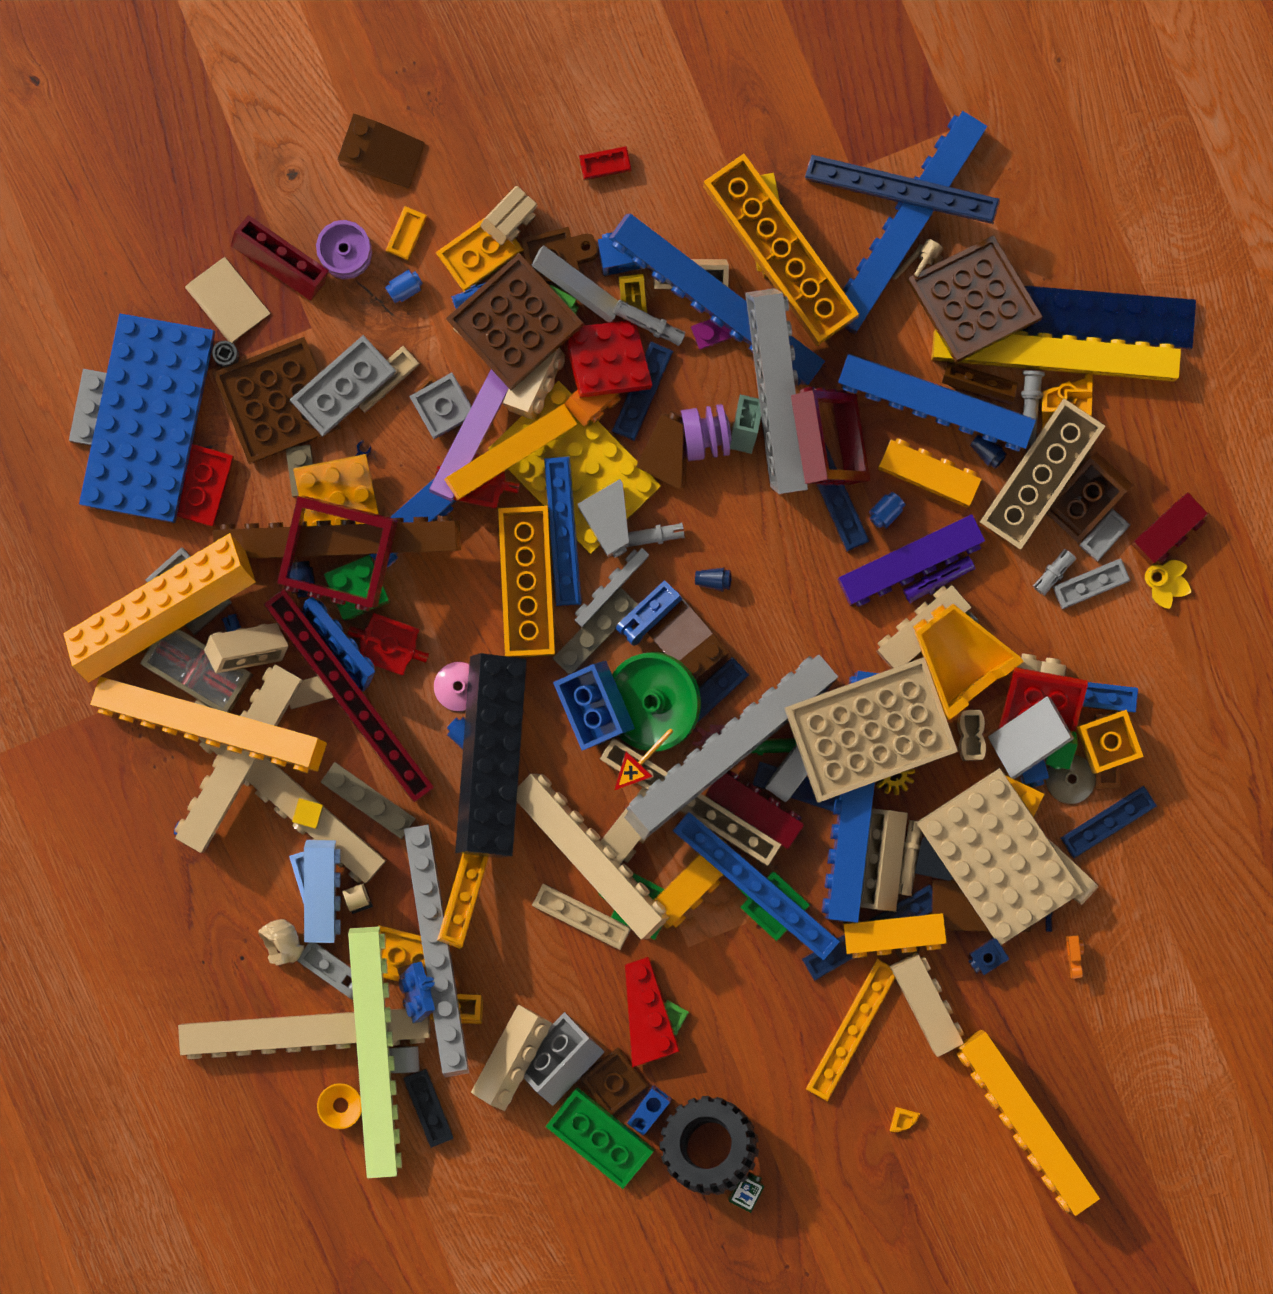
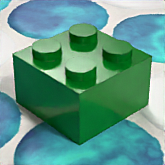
(354, 579)

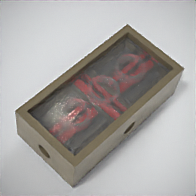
(186, 665)

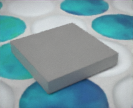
(442, 405)

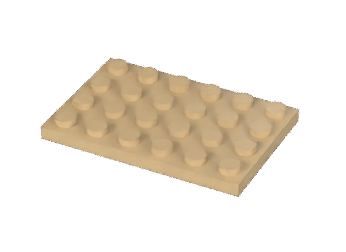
(870, 729)
(999, 856)

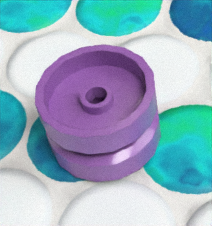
(348, 263)

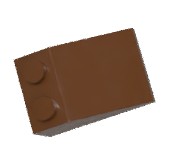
(380, 151)
(1088, 497)
(687, 639)

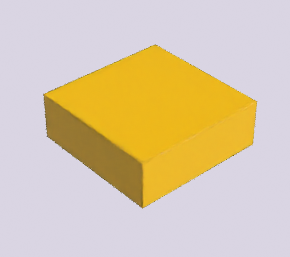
(307, 813)

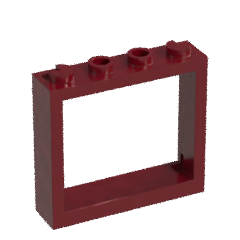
(812, 439)
(363, 603)

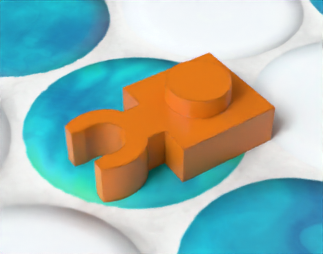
(1075, 949)

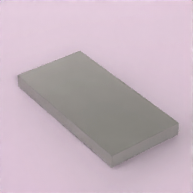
(343, 386)

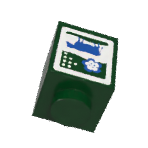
(747, 1193)

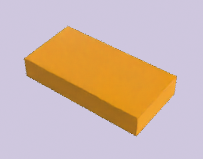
(406, 233)

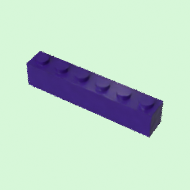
(910, 560)

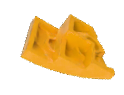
(1077, 393)

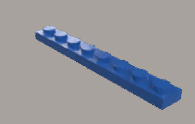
(755, 885)

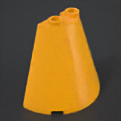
(961, 657)

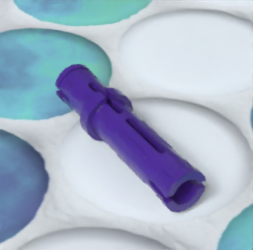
(942, 577)

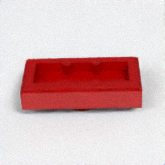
(605, 163)

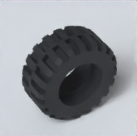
(686, 1122)

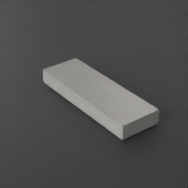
(1091, 583)

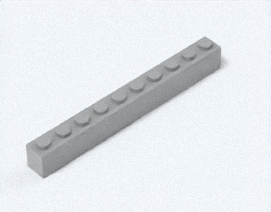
(436, 953)

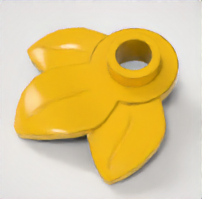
(1170, 584)

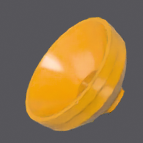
(326, 1109)

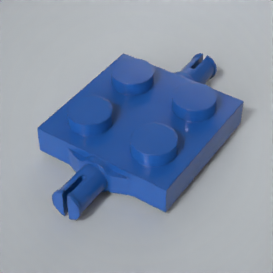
(417, 992)

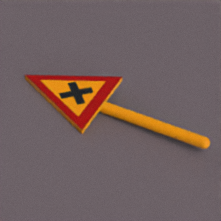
(632, 771)

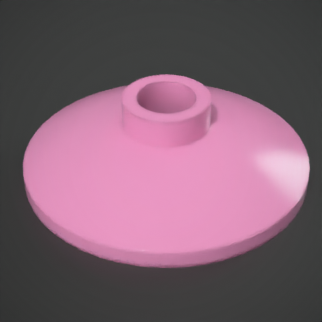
(444, 687)

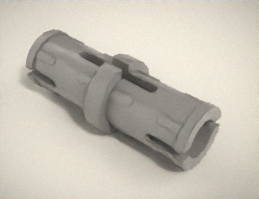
(1054, 572)

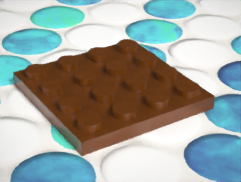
(974, 299)
(515, 321)
(259, 399)

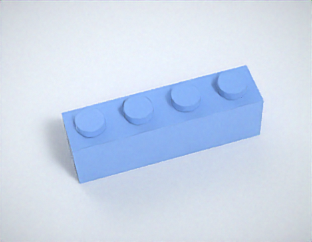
(320, 891)

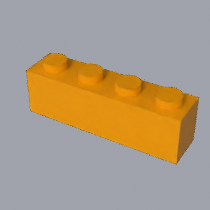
(929, 473)
(687, 889)
(894, 934)

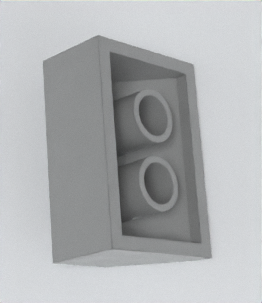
(561, 1059)

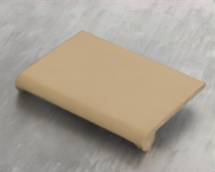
(227, 300)

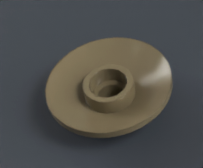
(1067, 792)

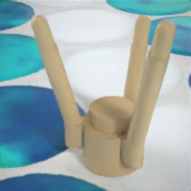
(928, 253)

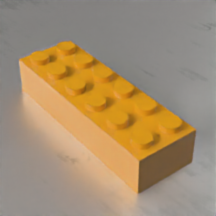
(526, 581)

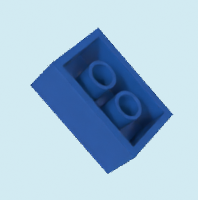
(593, 705)

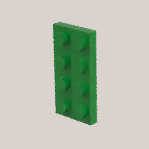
(600, 1138)

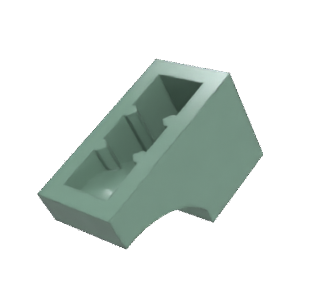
(745, 424)

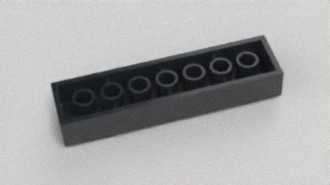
(491, 756)

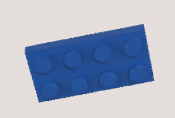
(344, 649)

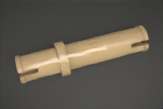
(910, 858)

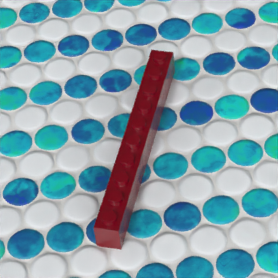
(348, 695)

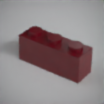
(1170, 529)

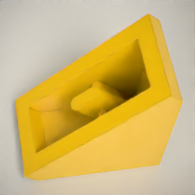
(633, 291)

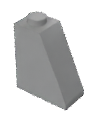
(607, 518)

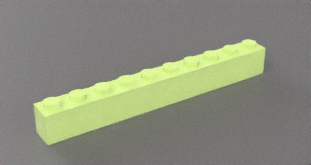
(373, 1052)

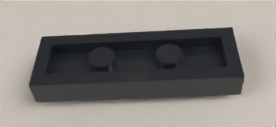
(428, 1108)

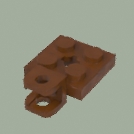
(564, 245)

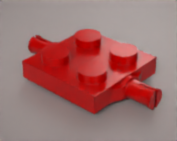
(489, 493)
(389, 643)

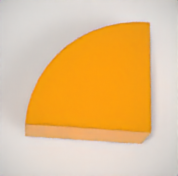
(903, 1119)

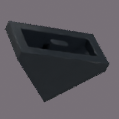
(930, 863)

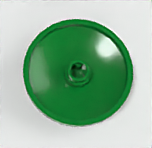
(658, 697)

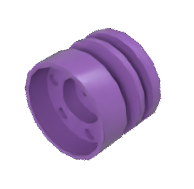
(706, 432)

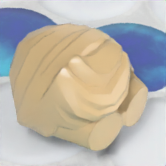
(283, 937)

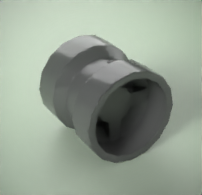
(227, 357)

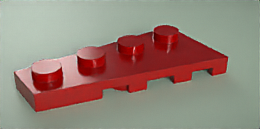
(649, 1021)

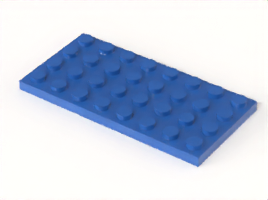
(147, 418)

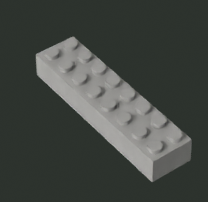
(775, 386)

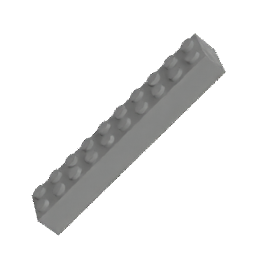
(728, 749)

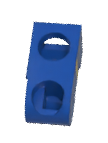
(649, 1110)

